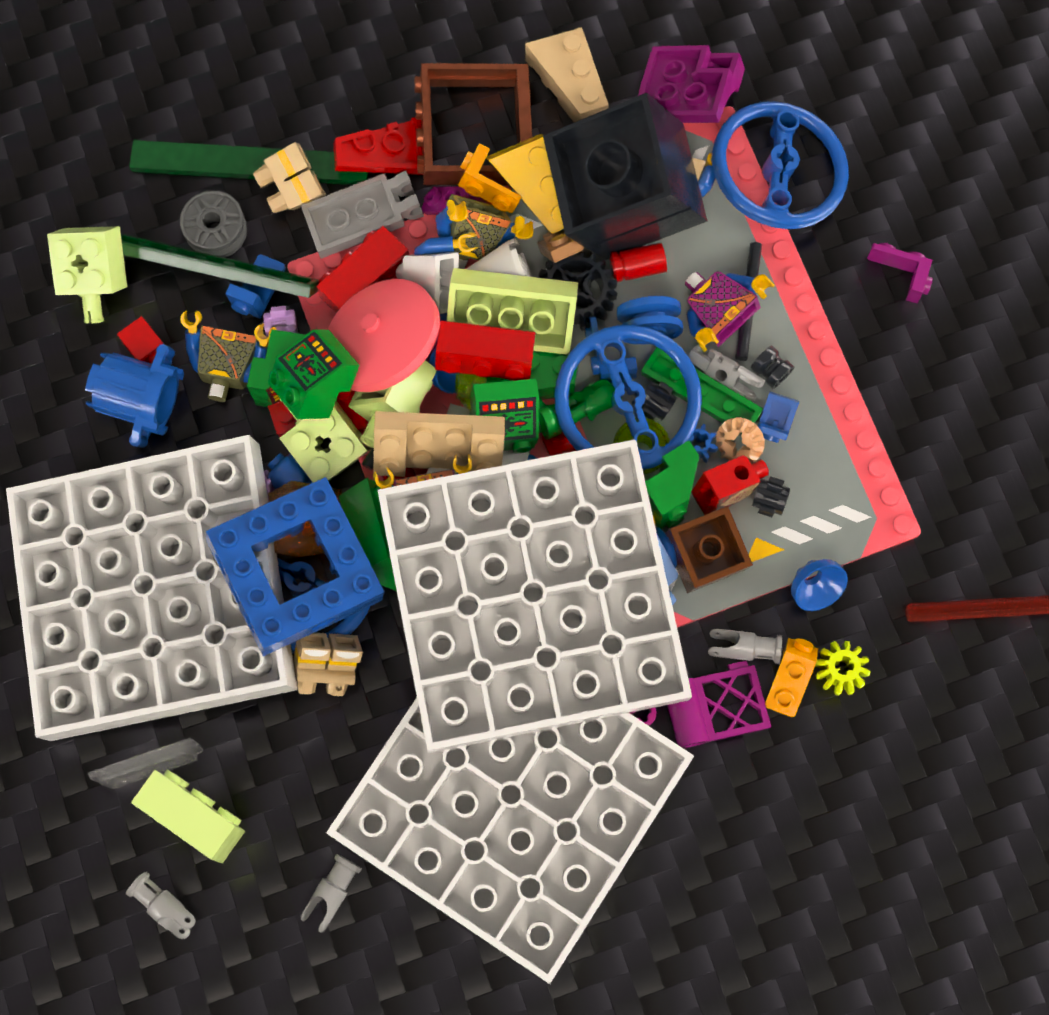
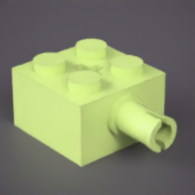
(87, 264)
(402, 397)
(305, 444)

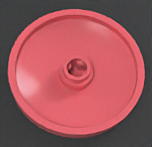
(387, 332)

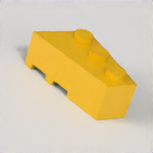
(529, 175)

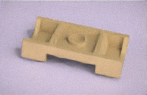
(433, 440)

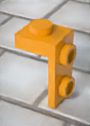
(483, 187)
(792, 676)

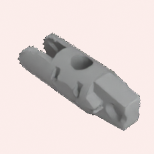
(715, 363)

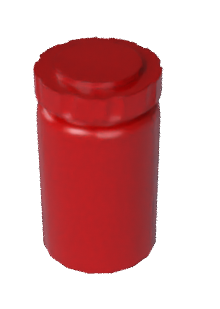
(638, 262)

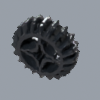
(589, 272)

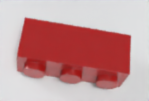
(369, 264)
(484, 351)

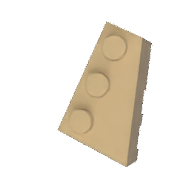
(569, 72)

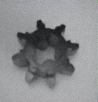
(658, 400)
(771, 496)

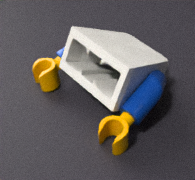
(433, 267)

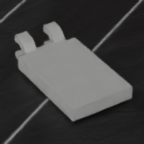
(353, 212)

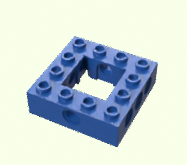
(280, 625)

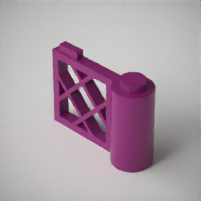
(692, 718)

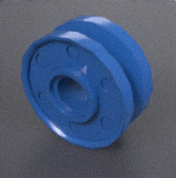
(652, 312)

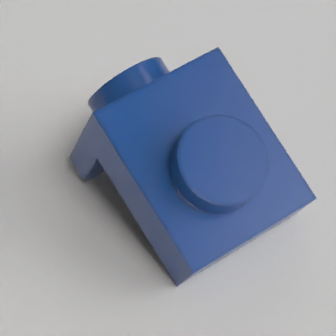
(777, 417)

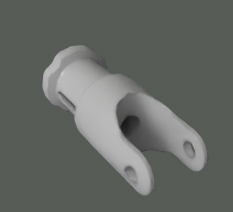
(746, 646)
(332, 889)
(161, 905)

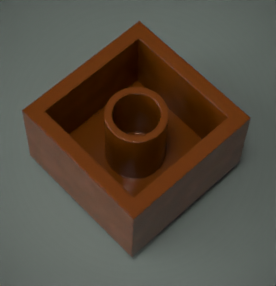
(708, 549)

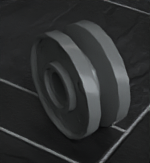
(211, 208)

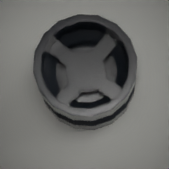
(772, 367)

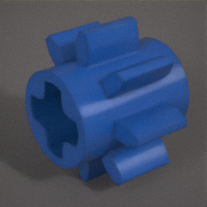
(702, 435)

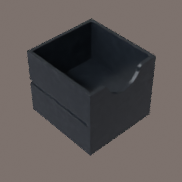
(624, 177)

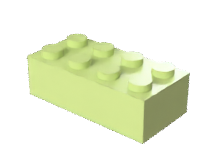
(515, 304)

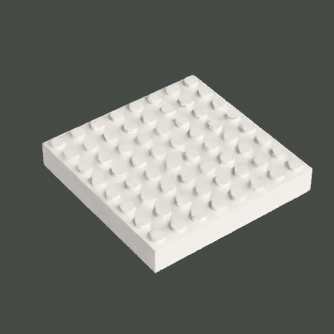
(533, 596)
(127, 597)
(513, 828)

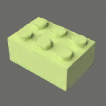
(189, 815)

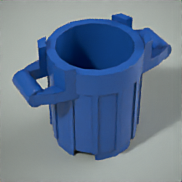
(136, 391)

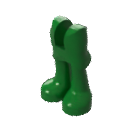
(587, 402)

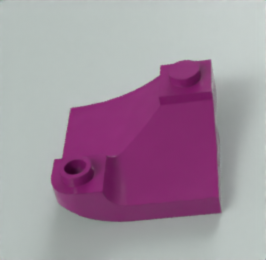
(692, 81)

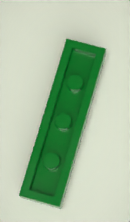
(717, 399)

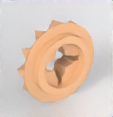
(751, 437)

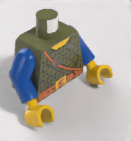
(490, 225)
(222, 355)

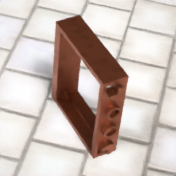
(467, 76)

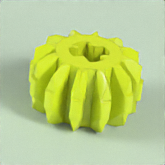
(851, 677)

